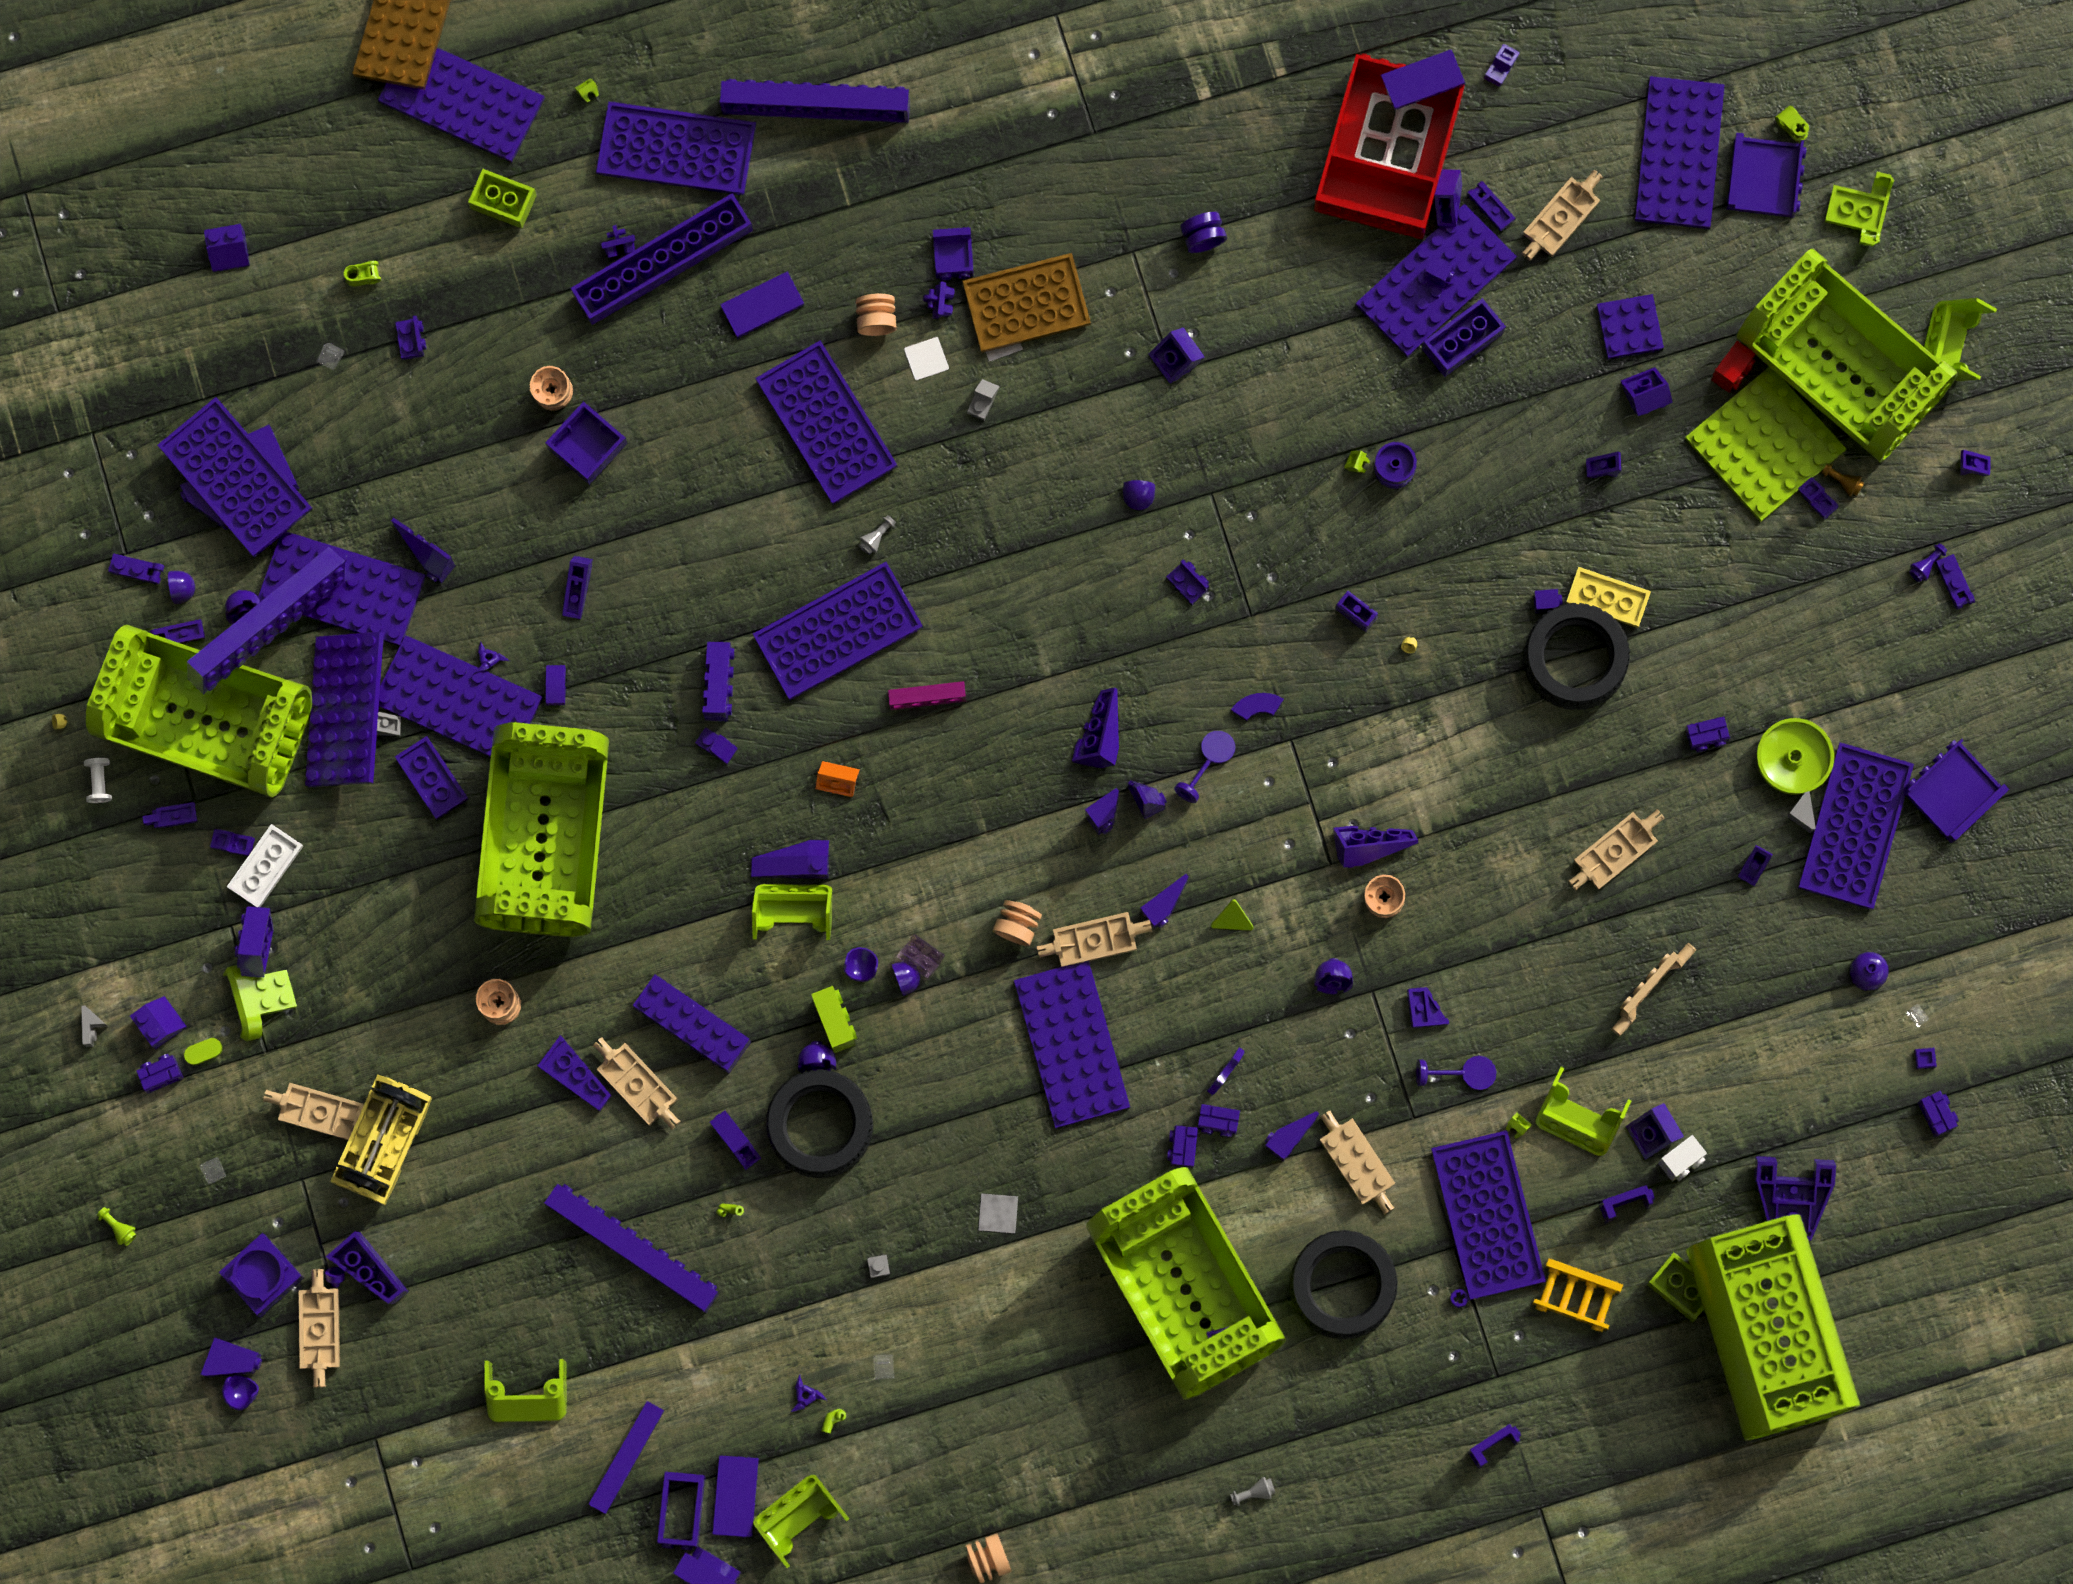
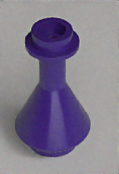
(1921, 569)

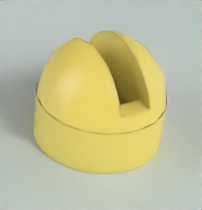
(1409, 649)
(59, 721)

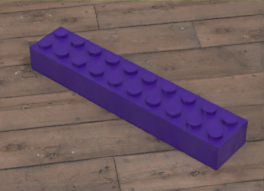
(815, 101)
(662, 259)
(266, 620)

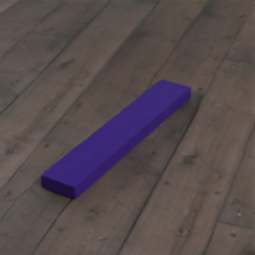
(626, 1457)

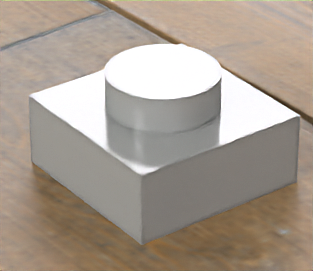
(878, 1266)

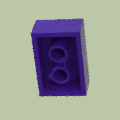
(254, 942)

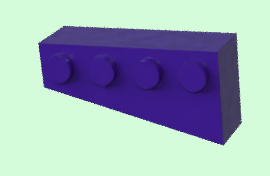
(718, 681)
(363, 1263)

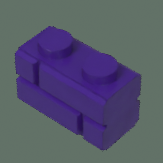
(1356, 611)
(1707, 734)
(159, 1073)
(1938, 1114)
(1218, 1120)
(1183, 1146)

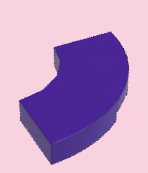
(1256, 704)
(1227, 1069)

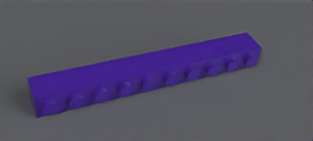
(632, 1248)

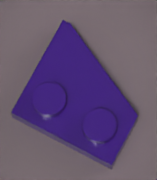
(1423, 1009)

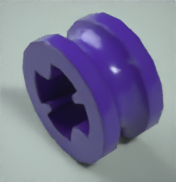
(1453, 1296)

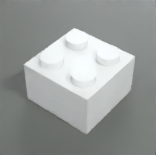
(1682, 1158)

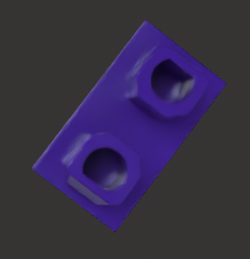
(609, 246)
(936, 300)

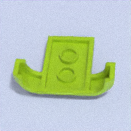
(1861, 209)
(259, 997)

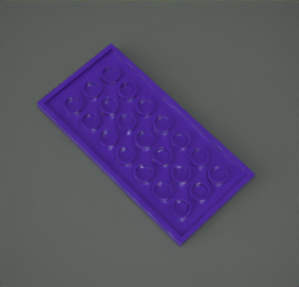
(469, 105)
(676, 148)
(1679, 152)
(1414, 307)
(826, 422)
(235, 477)
(371, 599)
(837, 630)
(452, 696)
(344, 709)
(1856, 826)
(1072, 1044)
(1488, 1215)

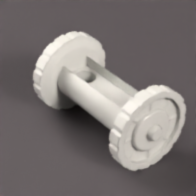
(97, 779)

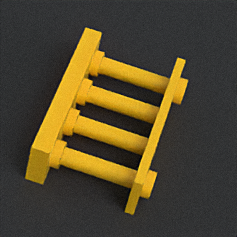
(1573, 1275)

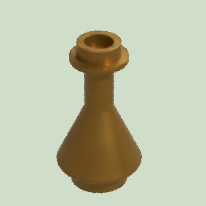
(1850, 483)

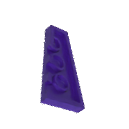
(571, 1071)

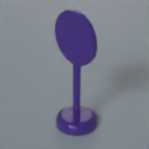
(1216, 748)
(1477, 1072)

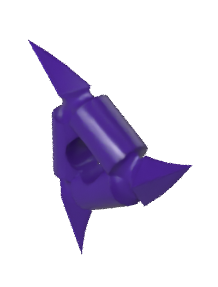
(486, 664)
(805, 1402)

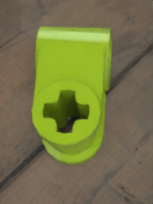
(1791, 121)
(364, 274)

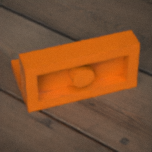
(837, 779)

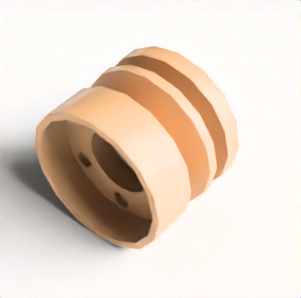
(876, 314)
(541, 386)
(1392, 888)
(1016, 925)
(493, 992)
(988, 1558)

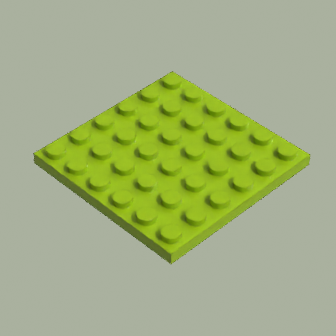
(1765, 443)

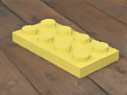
(1616, 597)

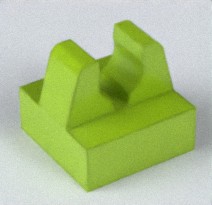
(586, 87)
(1356, 460)
(1519, 1123)

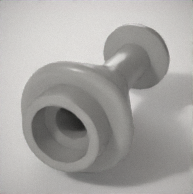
(870, 542)
(1262, 1489)

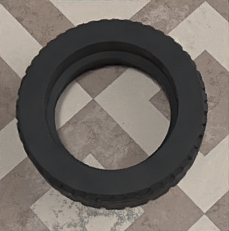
(1586, 616)
(810, 1082)
(1343, 1242)

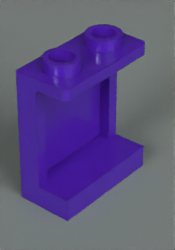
(953, 253)
(1607, 1205)
(1476, 1452)

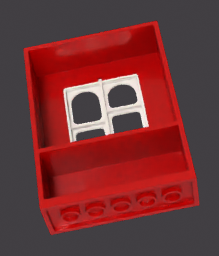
(1377, 190)

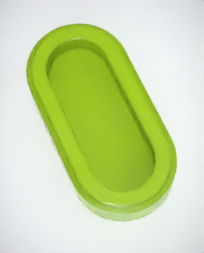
(203, 1051)

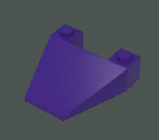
(1795, 1195)

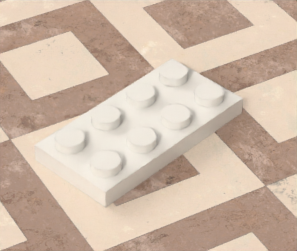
(265, 866)

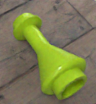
(123, 1233)

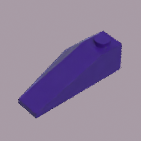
(433, 559)
(1101, 740)
(1147, 799)
(1363, 846)
(800, 860)

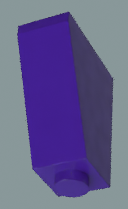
(1448, 197)
(735, 1140)
(229, 1360)

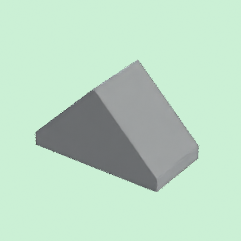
(1803, 813)

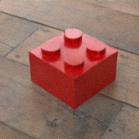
(1733, 367)

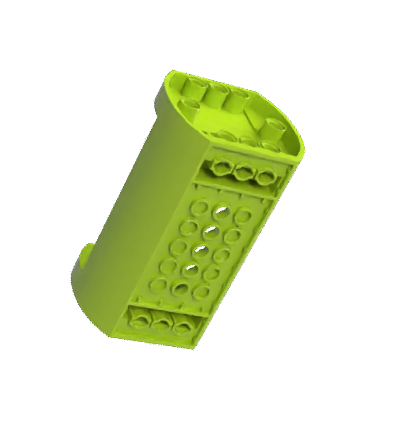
(1824, 307)
(150, 673)
(524, 767)
(1177, 1219)
(1762, 1387)

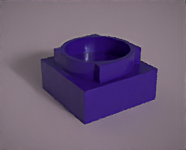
(586, 443)
(261, 1275)
(705, 1569)

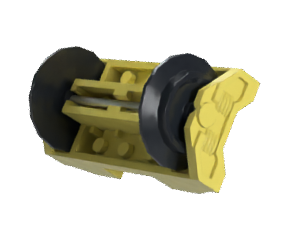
(386, 1123)

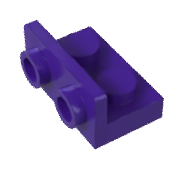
(410, 339)
(1188, 582)

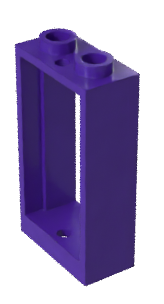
(686, 1478)

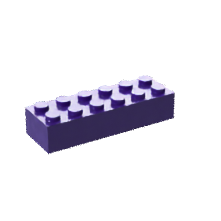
(691, 1023)

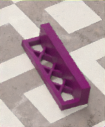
(927, 695)

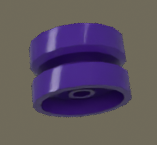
(1203, 232)
(1402, 457)

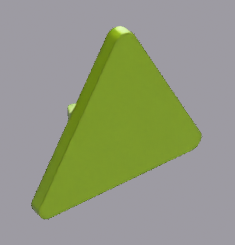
(1232, 918)

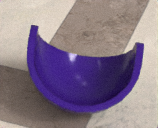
(1138, 494)
(180, 586)
(860, 964)
(907, 977)
(239, 1392)

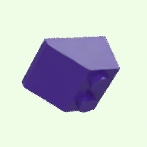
(227, 247)
(1176, 355)
(1647, 391)
(1103, 812)
(158, 1022)
(1654, 1131)

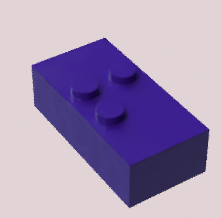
(1463, 337)

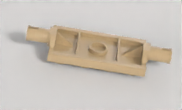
(1562, 216)
(1616, 850)
(1094, 939)
(1629, 1006)
(636, 1084)
(316, 1110)
(1357, 1162)
(319, 1328)

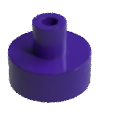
(335, 1276)

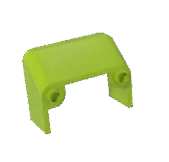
(1949, 328)
(792, 905)
(1578, 1123)
(526, 1408)
(794, 1513)

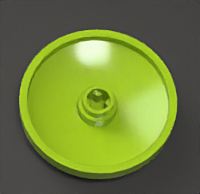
(1795, 756)

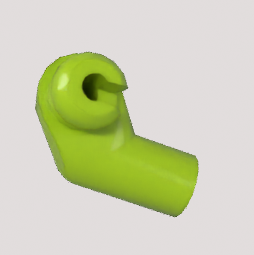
(729, 1208)
(832, 1418)

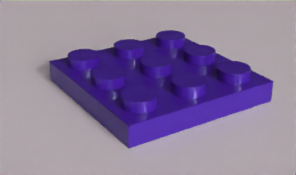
(1630, 326)

